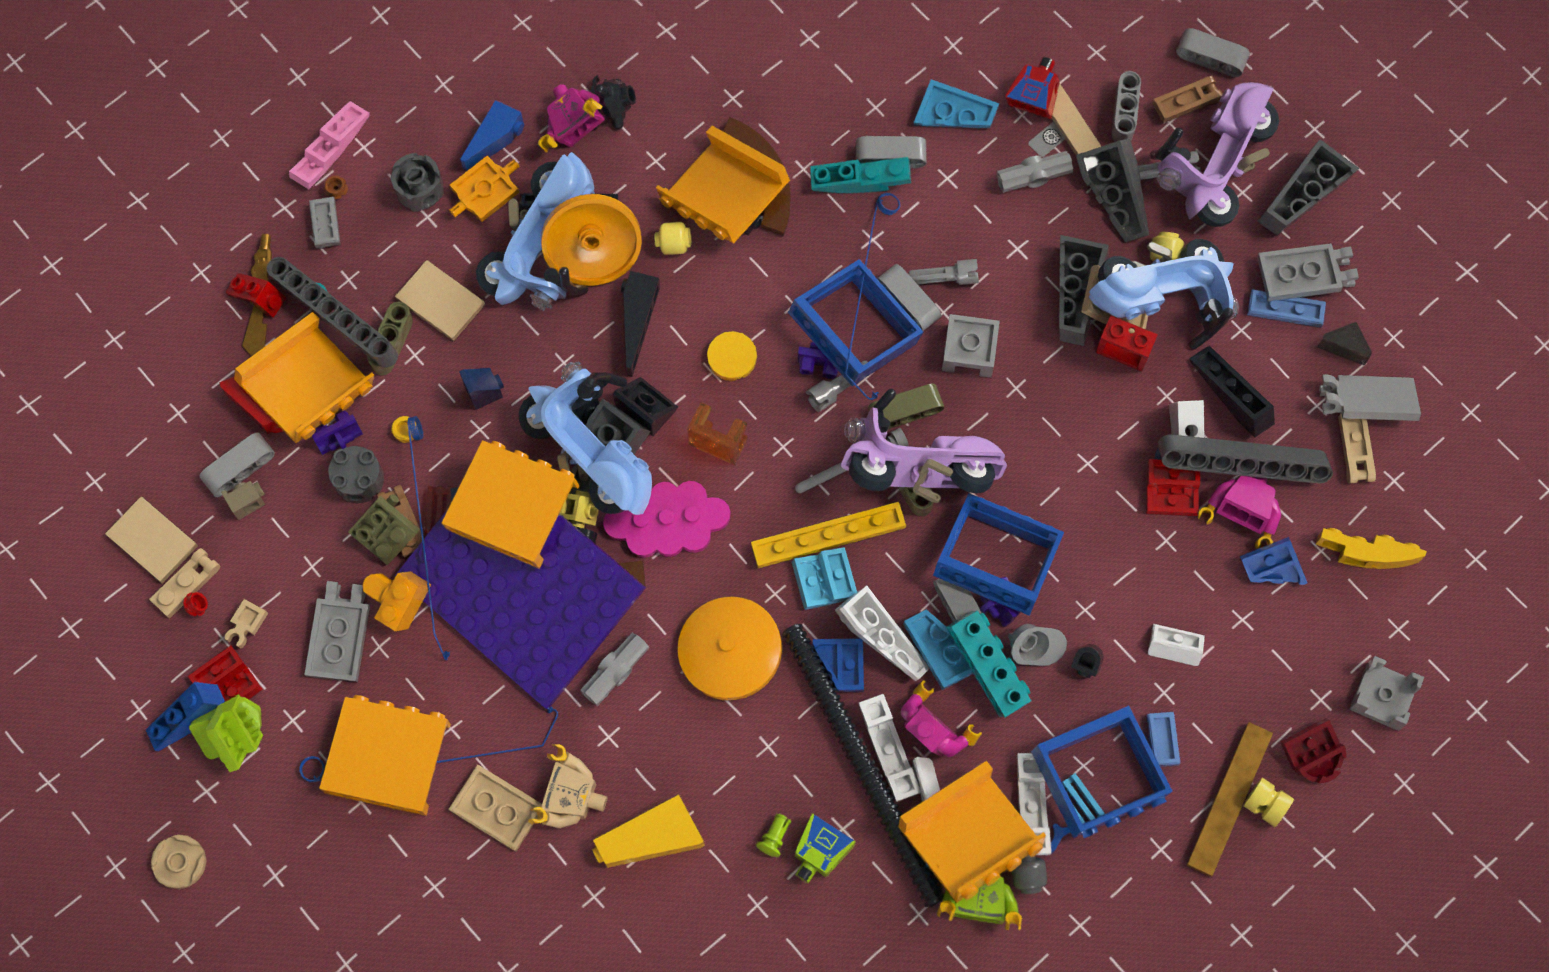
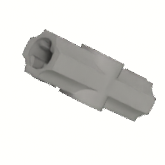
(1034, 171)
(614, 669)

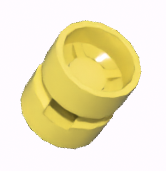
(1268, 802)

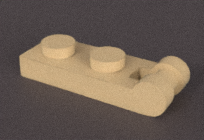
(1357, 449)
(186, 580)

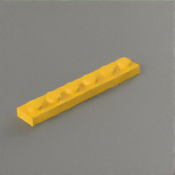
(828, 535)

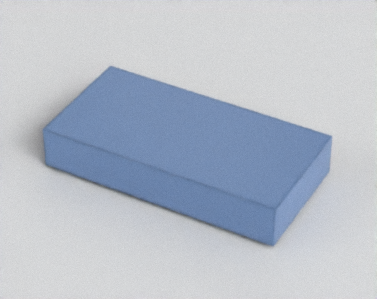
(1163, 738)

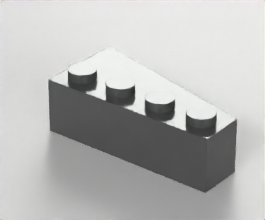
(1076, 261)

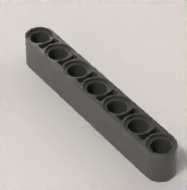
(338, 318)
(1244, 459)

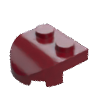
(1315, 752)

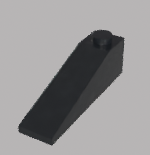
(639, 301)
(1236, 393)

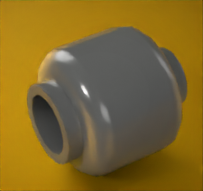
(1030, 875)

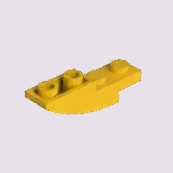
(1380, 553)

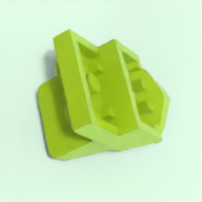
(229, 731)

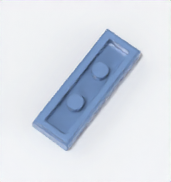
(1290, 310)

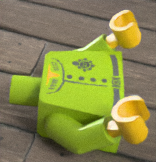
(988, 905)

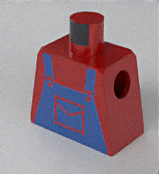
(1035, 89)

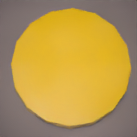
(732, 356)

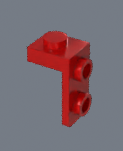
(258, 292)

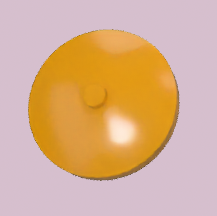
(591, 238)
(729, 648)

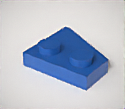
(842, 662)

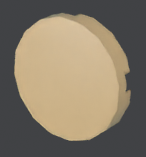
(178, 862)

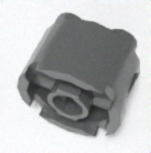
(417, 181)
(356, 474)

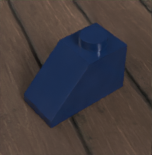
(482, 386)

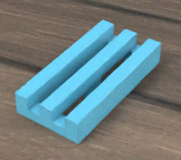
(1086, 794)

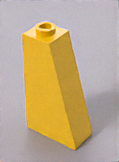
(650, 835)

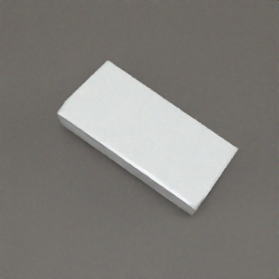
(1176, 645)
(926, 777)

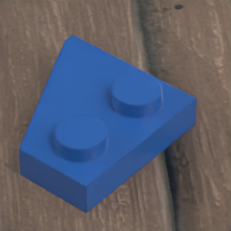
(1274, 564)

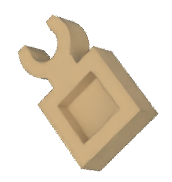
(247, 619)

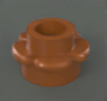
(332, 182)

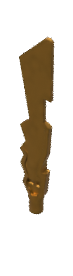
(256, 331)

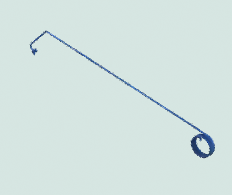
(888, 212)
(418, 437)
(323, 765)

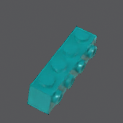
(988, 663)

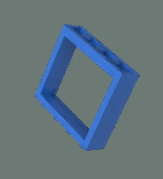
(830, 343)
(988, 584)
(1142, 752)

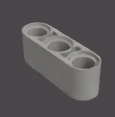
(1212, 52)
(1126, 97)
(891, 147)
(910, 296)
(237, 464)
(955, 599)

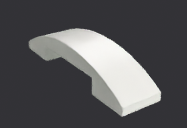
(889, 748)
(1033, 798)

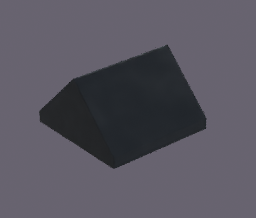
(644, 404)

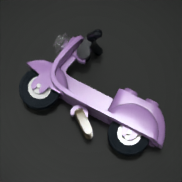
(1241, 119)
(949, 463)

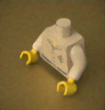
(568, 792)

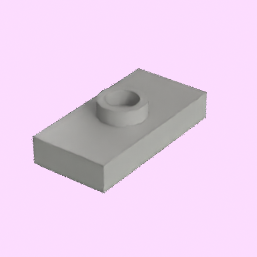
(324, 222)

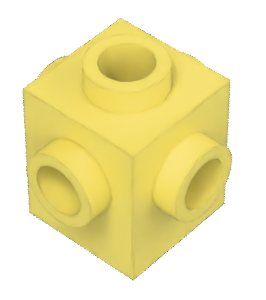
(580, 509)

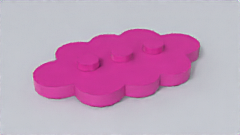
(671, 522)

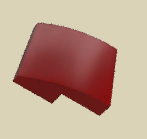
(1171, 490)
(229, 674)

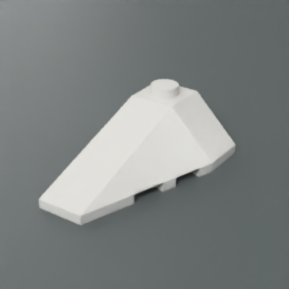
(874, 625)

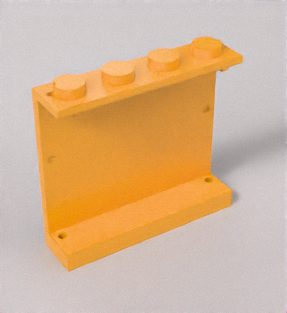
(726, 186)
(302, 379)
(509, 502)
(384, 754)
(970, 833)

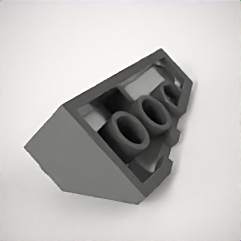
(1116, 182)
(610, 424)

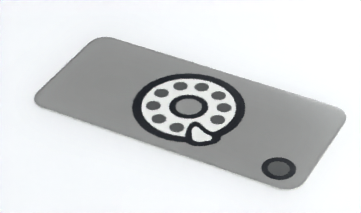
(1047, 140)

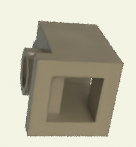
(244, 499)

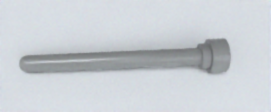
(897, 437)

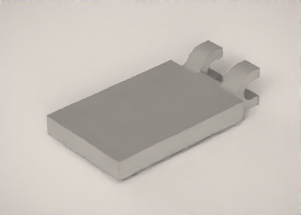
(1305, 271)
(1370, 397)
(338, 635)

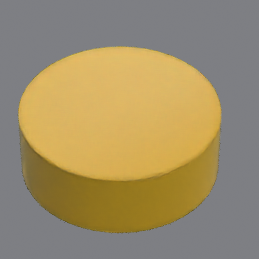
(400, 429)

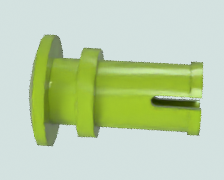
(773, 838)

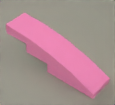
(330, 144)

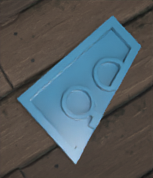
(954, 108)
(937, 649)

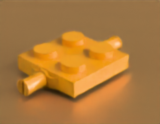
(484, 188)

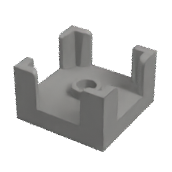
(971, 344)
(1385, 694)

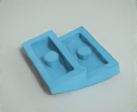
(824, 578)

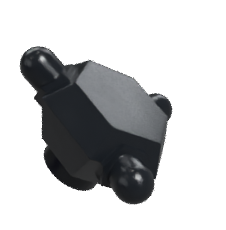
(615, 100)

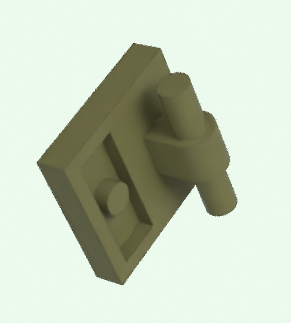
(384, 529)

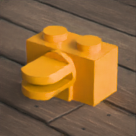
(398, 598)

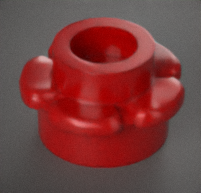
(195, 604)

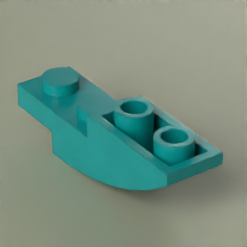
(860, 177)

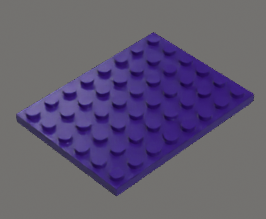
(526, 618)

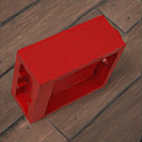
(1126, 347)

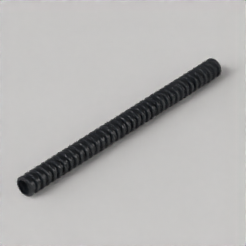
(861, 761)

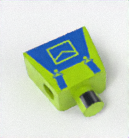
(821, 849)

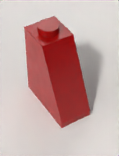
(248, 405)

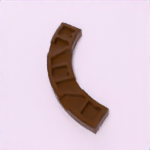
(778, 210)

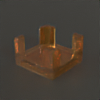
(722, 446)

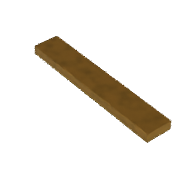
(1229, 799)

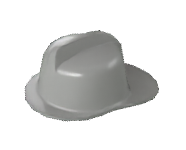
(1037, 645)

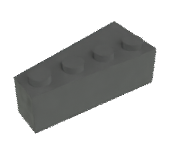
(1311, 182)

